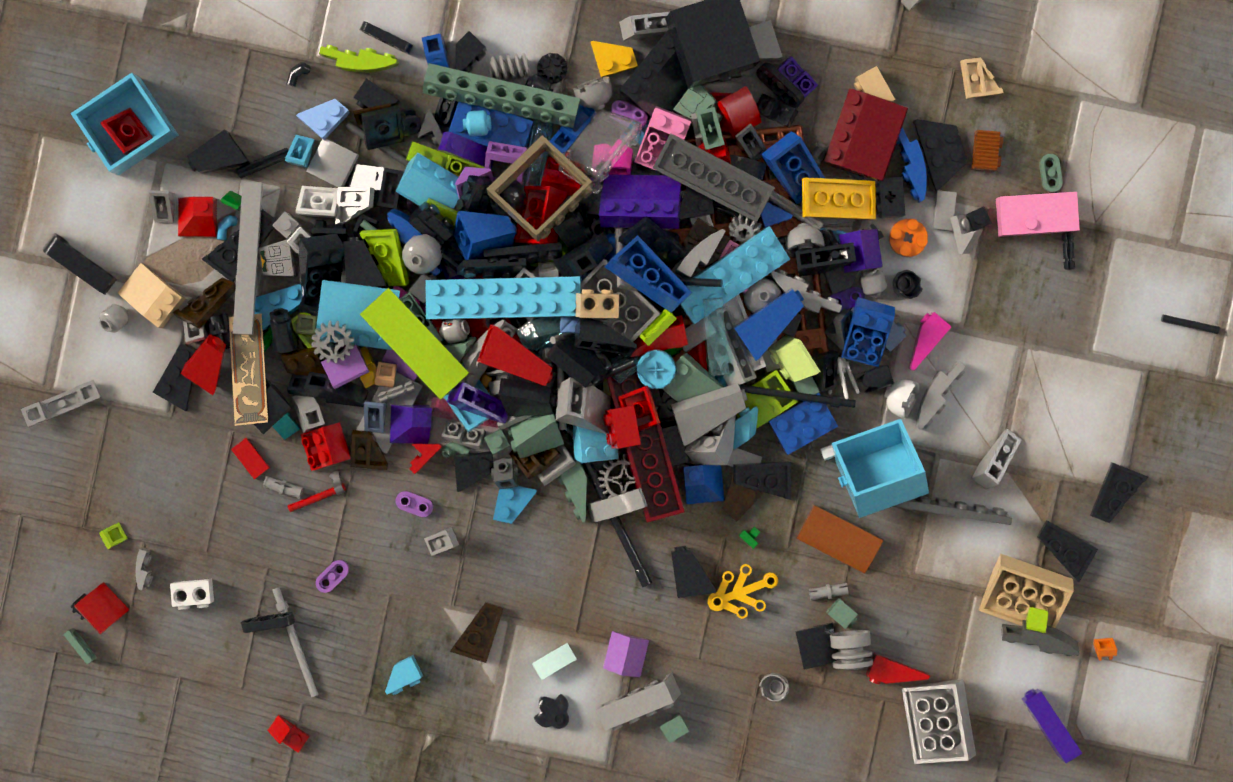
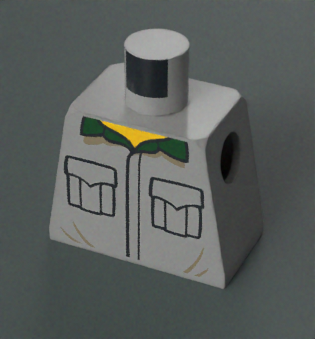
(277, 260)

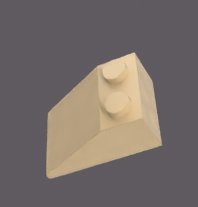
(151, 296)

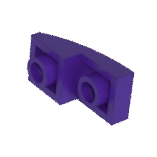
(797, 76)

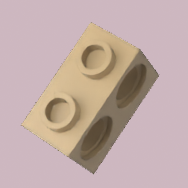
(597, 309)

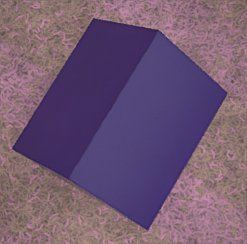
(866, 249)

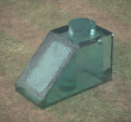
(538, 332)

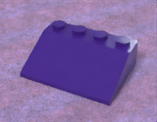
(633, 197)

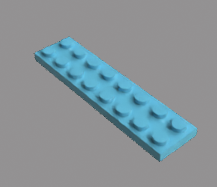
(502, 298)

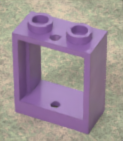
(497, 152)

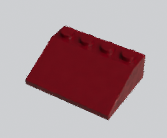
(865, 135)

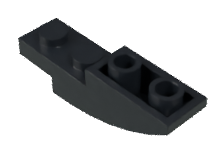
(320, 386)

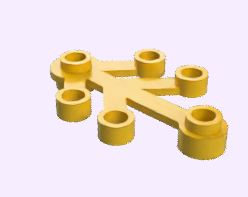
(739, 592)

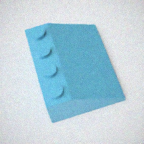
(344, 304)

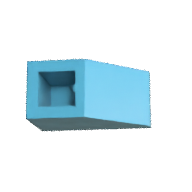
(745, 426)
(404, 673)

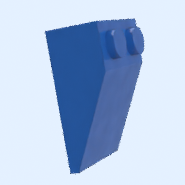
(791, 163)

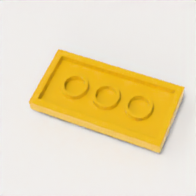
(838, 199)

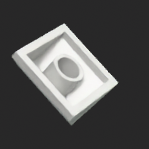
(317, 202)

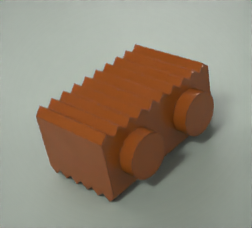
(986, 150)

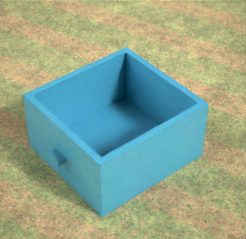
(124, 94)
(880, 468)

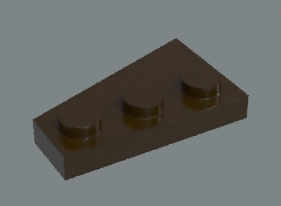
(205, 306)
(479, 634)

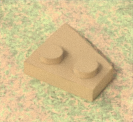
(977, 79)

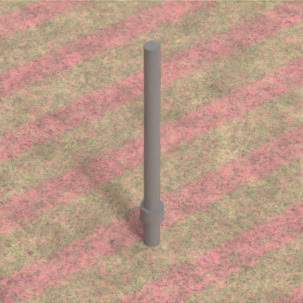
(282, 606)

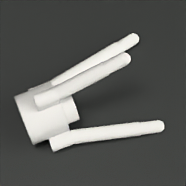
(842, 367)

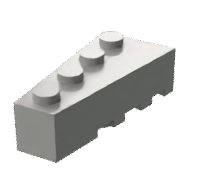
(639, 703)

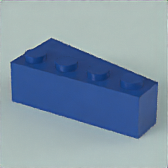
(648, 274)

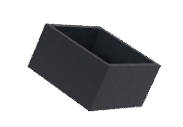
(712, 40)

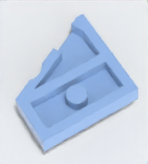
(324, 117)

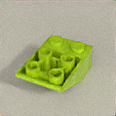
(768, 406)

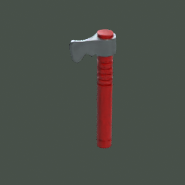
(338, 488)

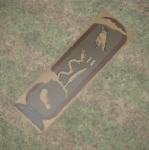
(248, 375)

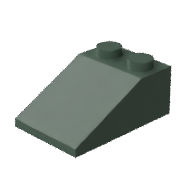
(690, 380)

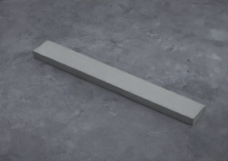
(247, 258)

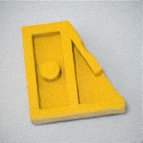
(613, 58)

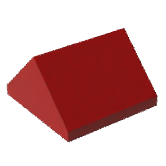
(126, 131)
(644, 407)

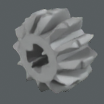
(737, 225)

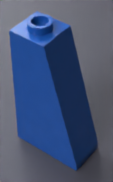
(767, 323)

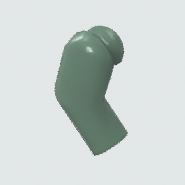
(453, 448)

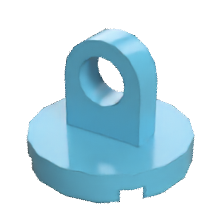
(656, 369)

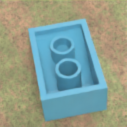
(591, 446)

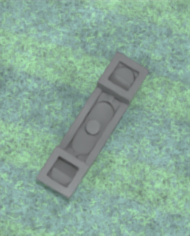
(61, 403)
(616, 505)

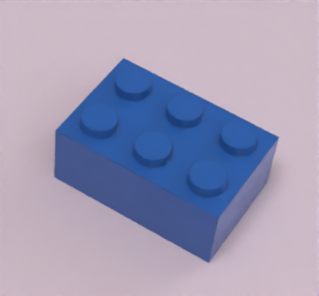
(802, 424)

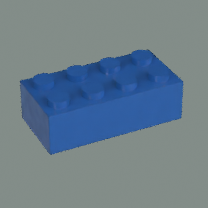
(505, 127)

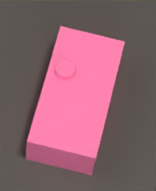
(1037, 214)

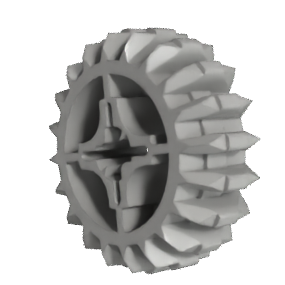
(606, 478)

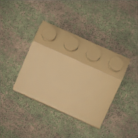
(1020, 585)

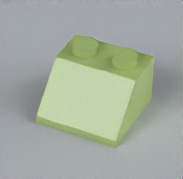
(793, 359)

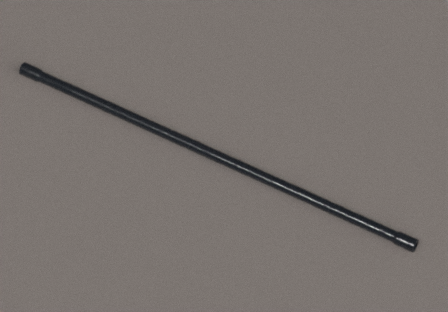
(640, 570)

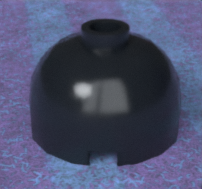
(514, 196)

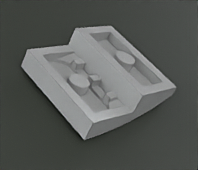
(332, 163)

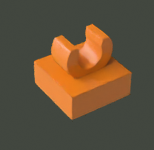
(1105, 647)

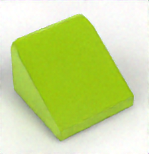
(113, 535)
(1037, 619)

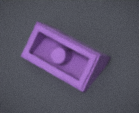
(402, 368)

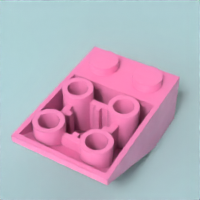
(659, 128)

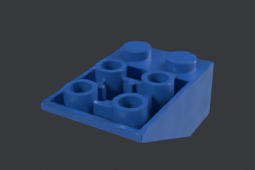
(868, 332)

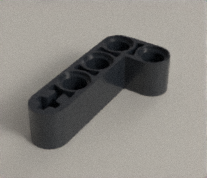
(78, 264)

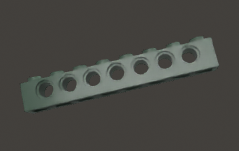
(501, 95)

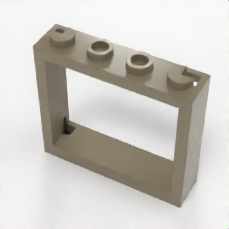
(520, 166)

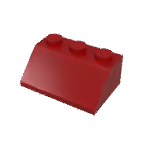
(540, 206)

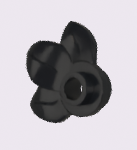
(550, 710)

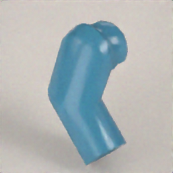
(224, 224)

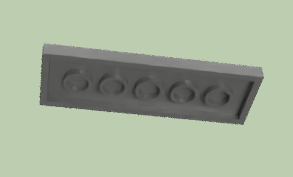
(713, 177)
(958, 509)

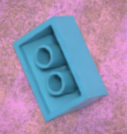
(428, 180)

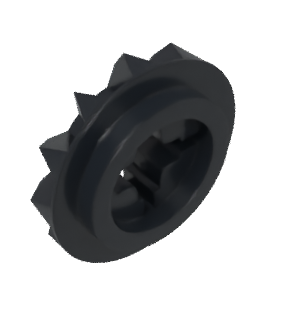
(557, 60)

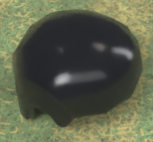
(907, 284)

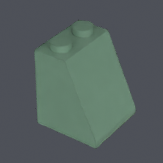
(535, 435)

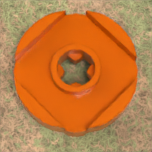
(918, 242)

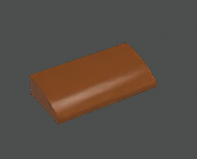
(839, 539)

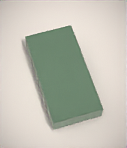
(80, 646)

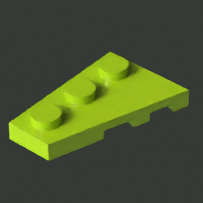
(388, 253)

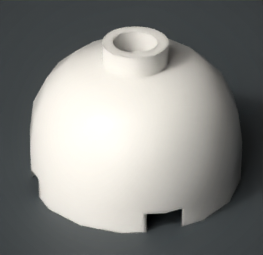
(901, 397)

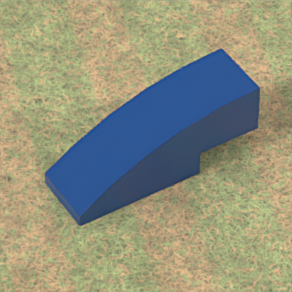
(566, 135)

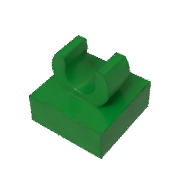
(750, 537)

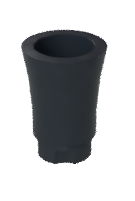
(283, 334)

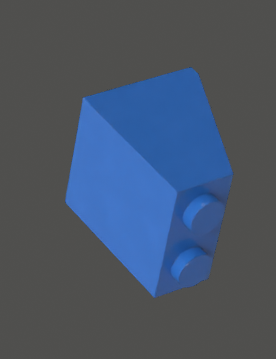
(482, 231)

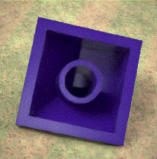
(410, 423)

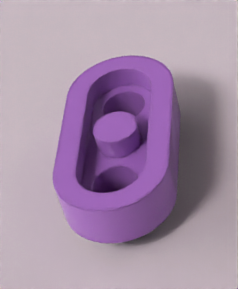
(625, 109)
(414, 503)
(332, 575)

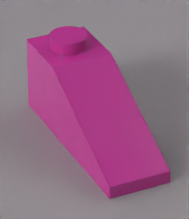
(929, 334)

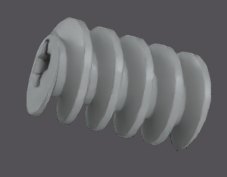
(509, 67)

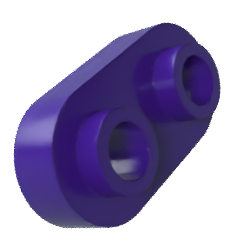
(846, 297)

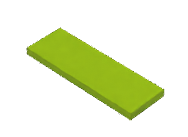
(414, 343)

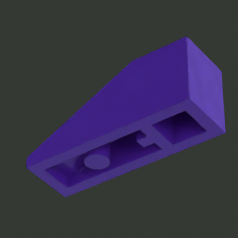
(463, 148)
(477, 402)

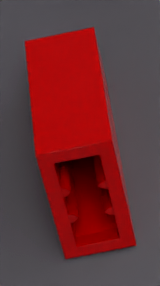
(206, 364)

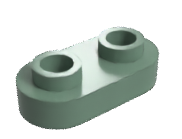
(1052, 173)

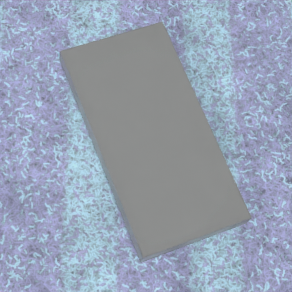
(384, 438)

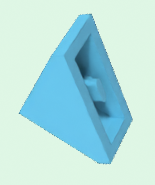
(300, 151)

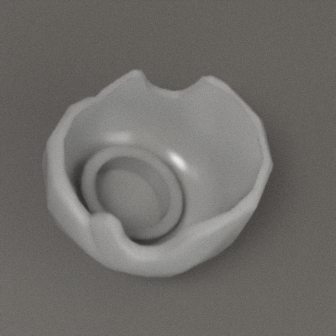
(774, 687)

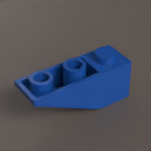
(435, 50)

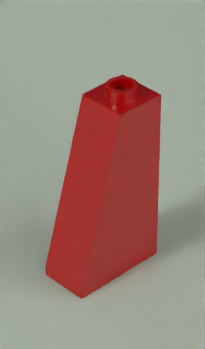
(510, 356)

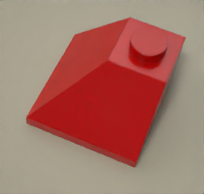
(197, 217)

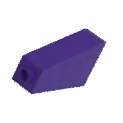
(1051, 725)

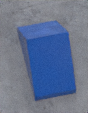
(773, 215)

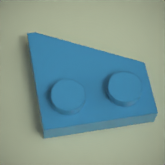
(512, 502)

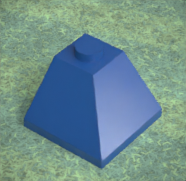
(703, 483)

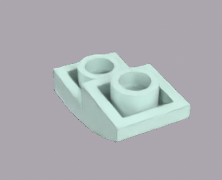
(554, 661)

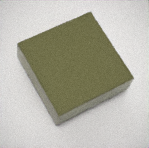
(306, 324)

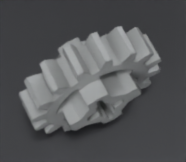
(324, 343)

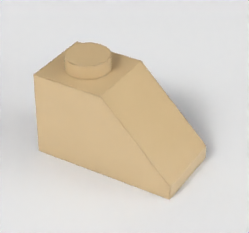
(874, 84)

